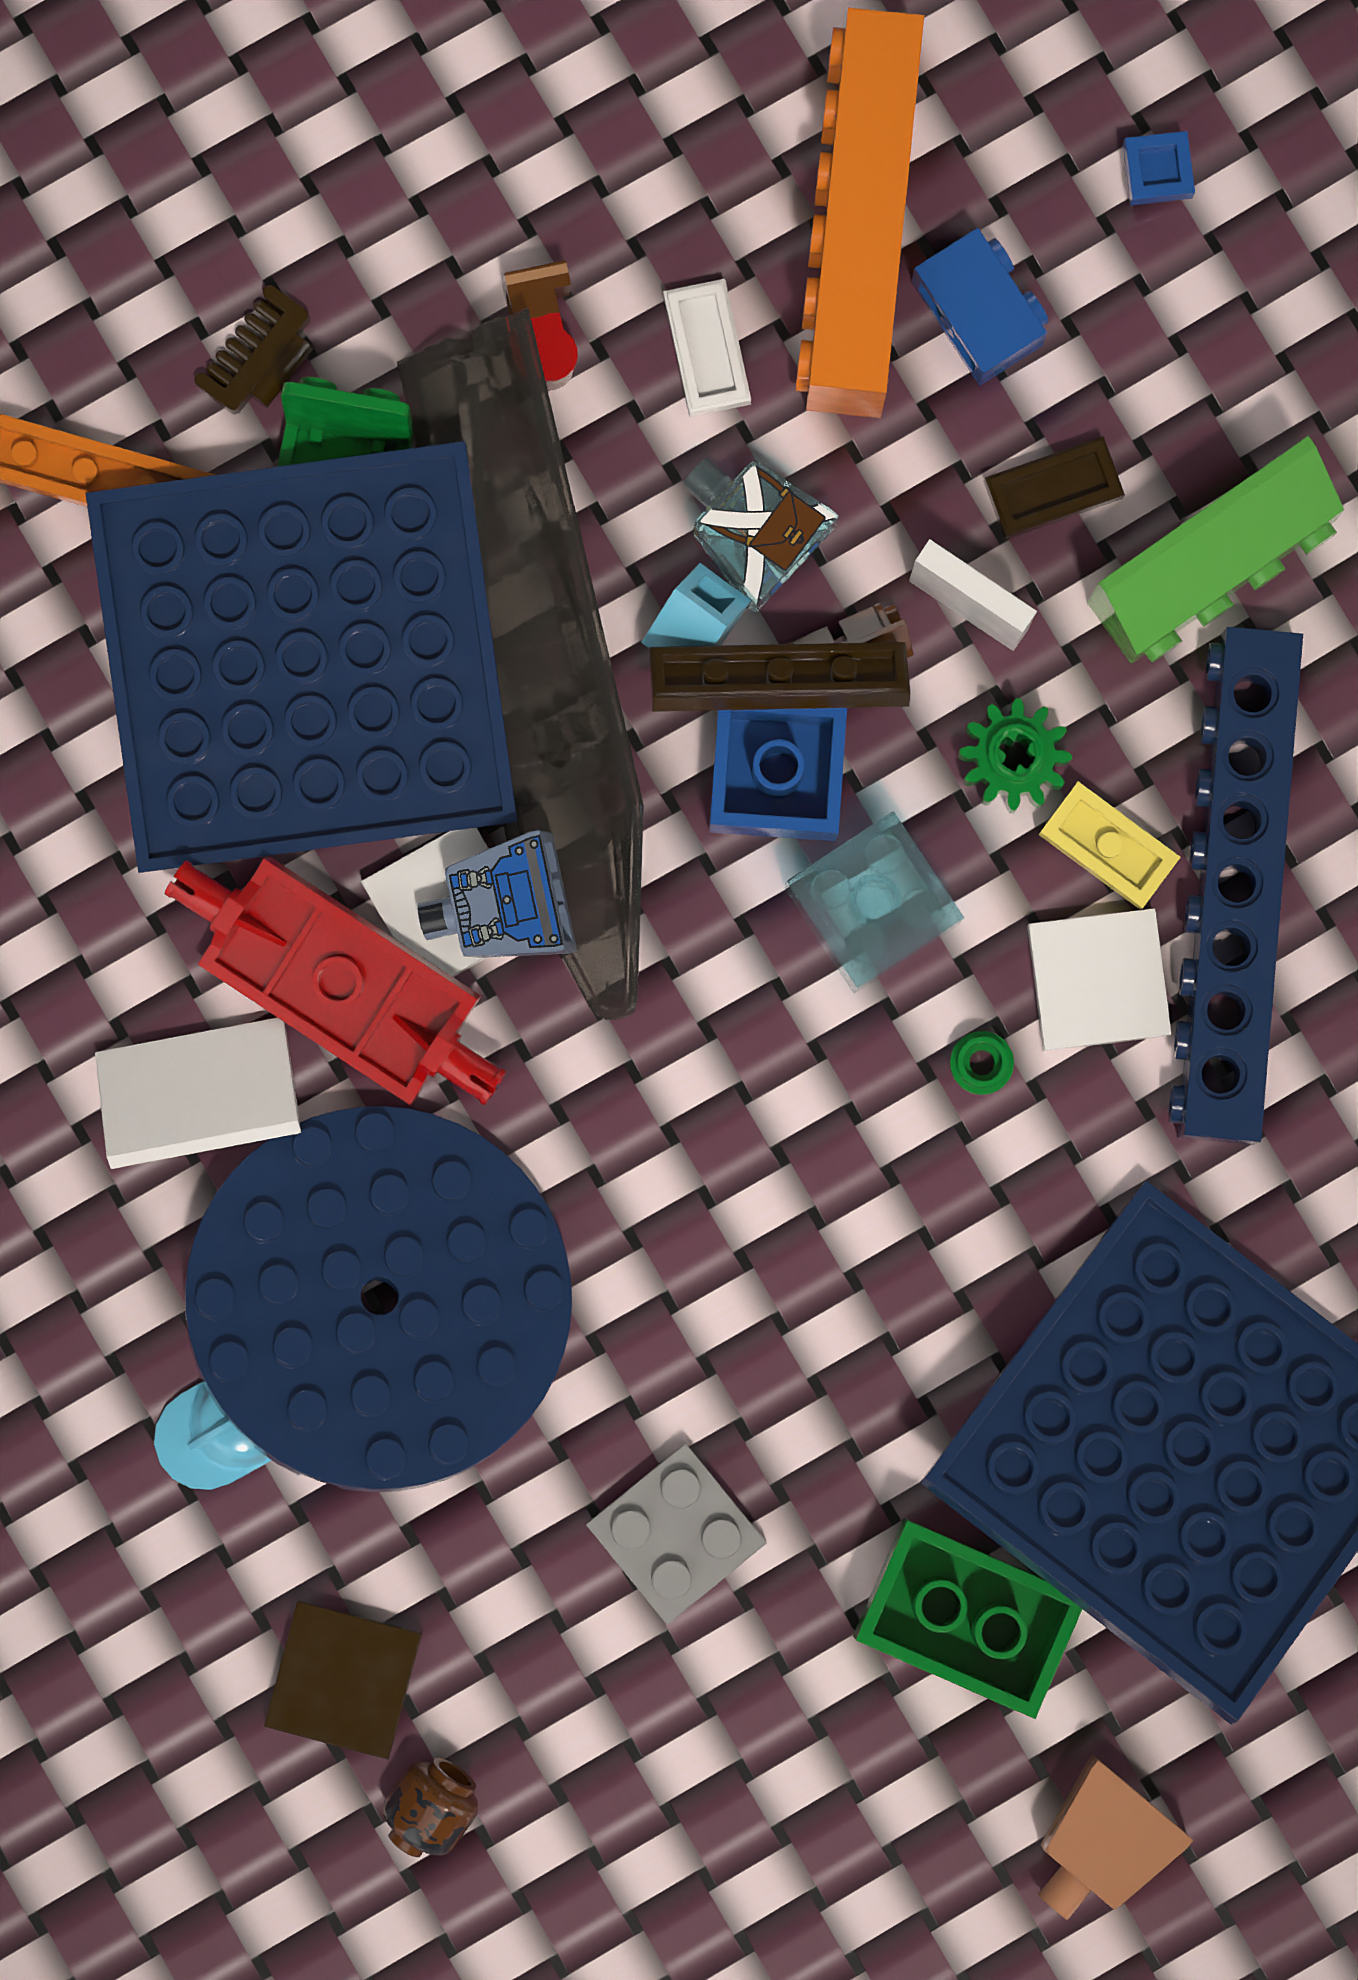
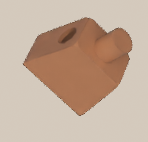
(1106, 1842)

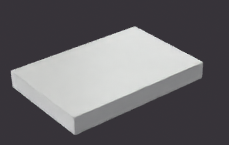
(197, 1092)

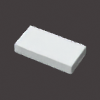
(707, 348)

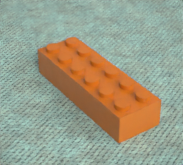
(864, 218)

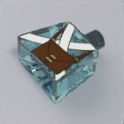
(756, 526)

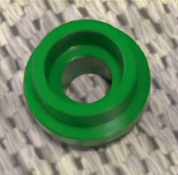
(981, 1042)

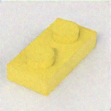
(1109, 845)

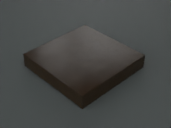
(343, 1679)

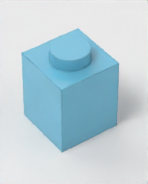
(697, 612)

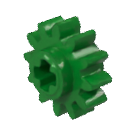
(990, 758)

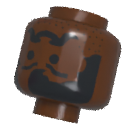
(430, 1807)

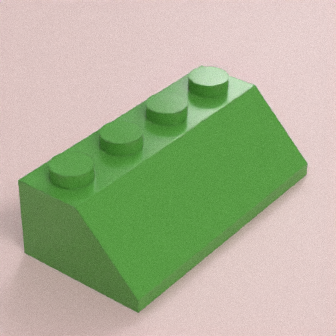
(1217, 553)

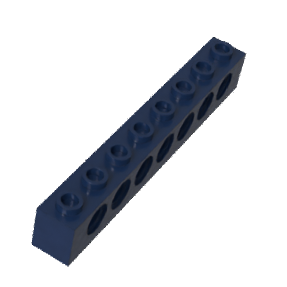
(1273, 664)

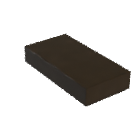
(1054, 488)

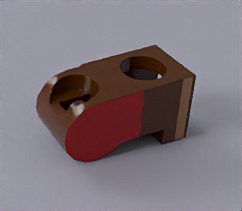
(539, 290)

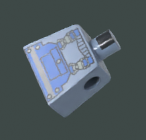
(504, 902)

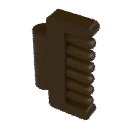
(269, 365)

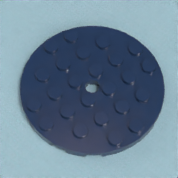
(357, 1391)

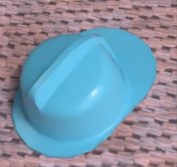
(201, 1444)

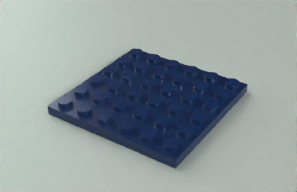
(302, 657)
(1173, 1453)

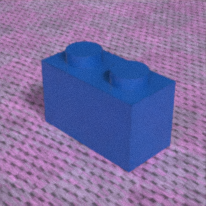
(981, 305)

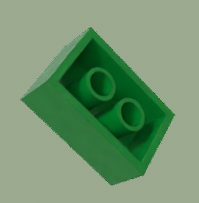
(968, 1618)

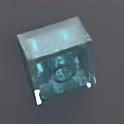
(873, 902)

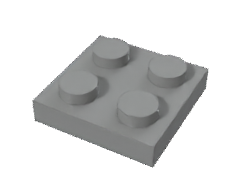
(676, 1533)

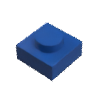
(1158, 168)

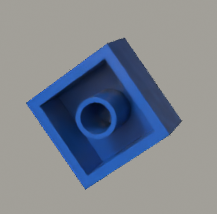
(779, 773)

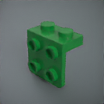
(340, 424)

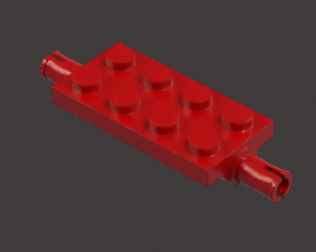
(338, 980)

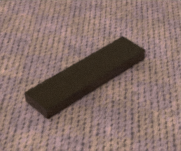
(779, 676)

